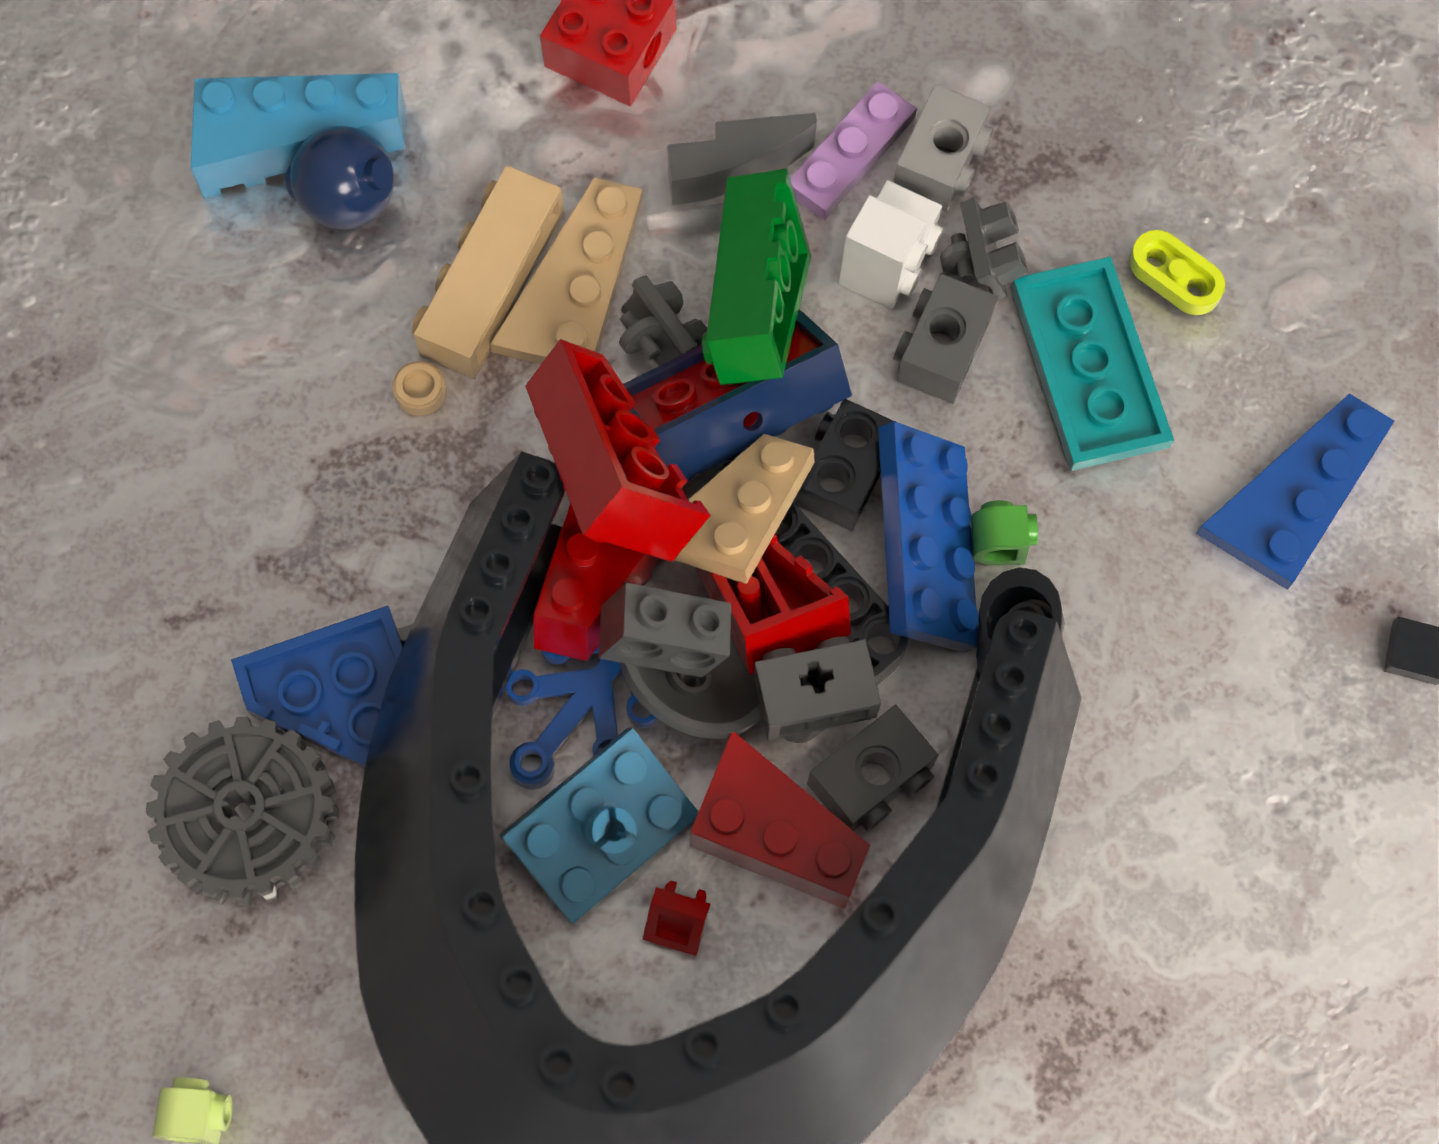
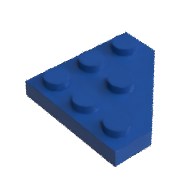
(325, 682)

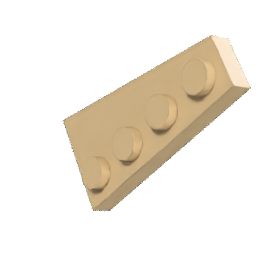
(576, 278)

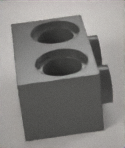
(664, 630)

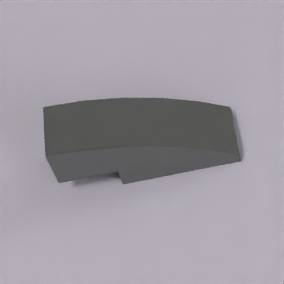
(740, 148)

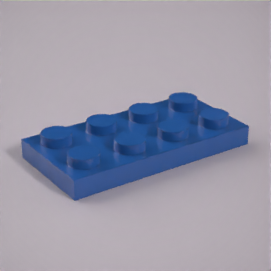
(928, 538)

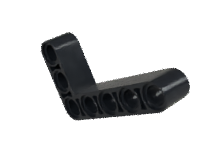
(872, 617)

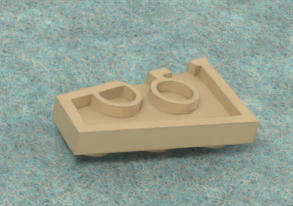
(747, 507)

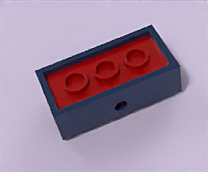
(715, 422)

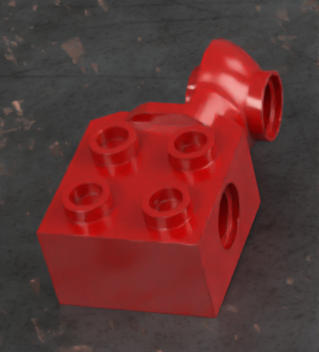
(608, 43)

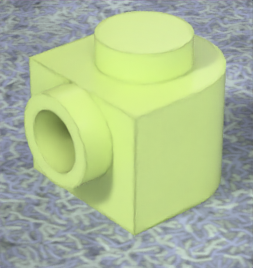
(191, 1112)

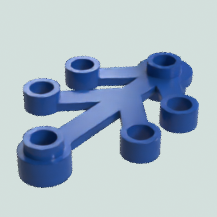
(589, 690)

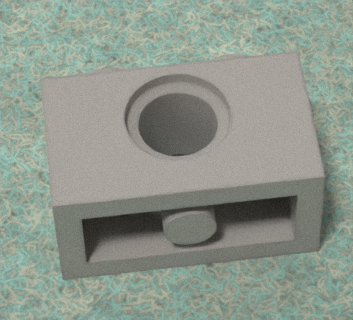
(947, 122)

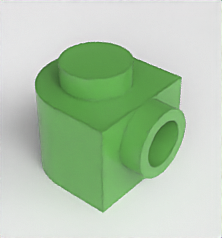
(1003, 533)

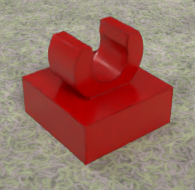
(676, 919)

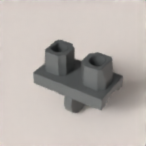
(980, 253)
(653, 322)

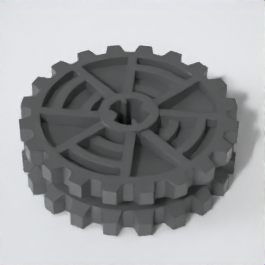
(205, 836)

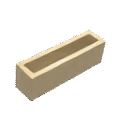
(488, 271)

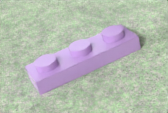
(851, 149)

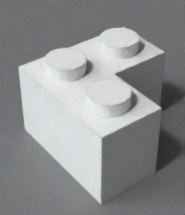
(889, 244)

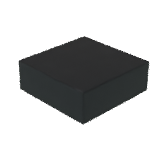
(1413, 650)

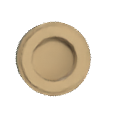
(419, 388)

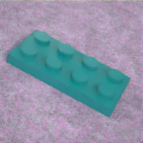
(1091, 363)

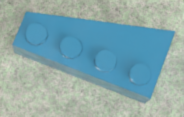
(256, 124)

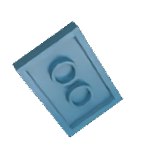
(600, 825)

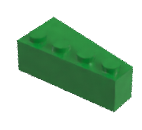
(756, 279)

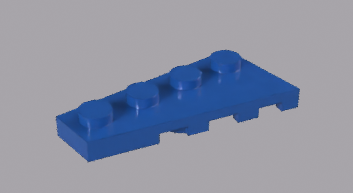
(1294, 499)

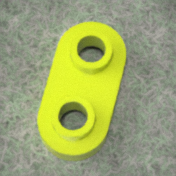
(1179, 270)

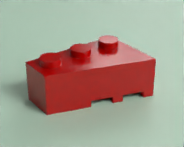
(577, 585)
(780, 606)
(776, 828)

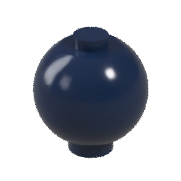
(341, 177)

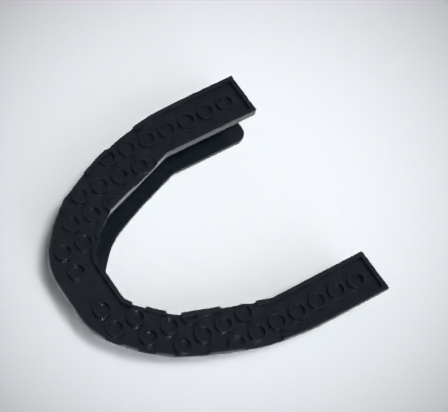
(815, 1060)

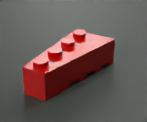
(610, 456)

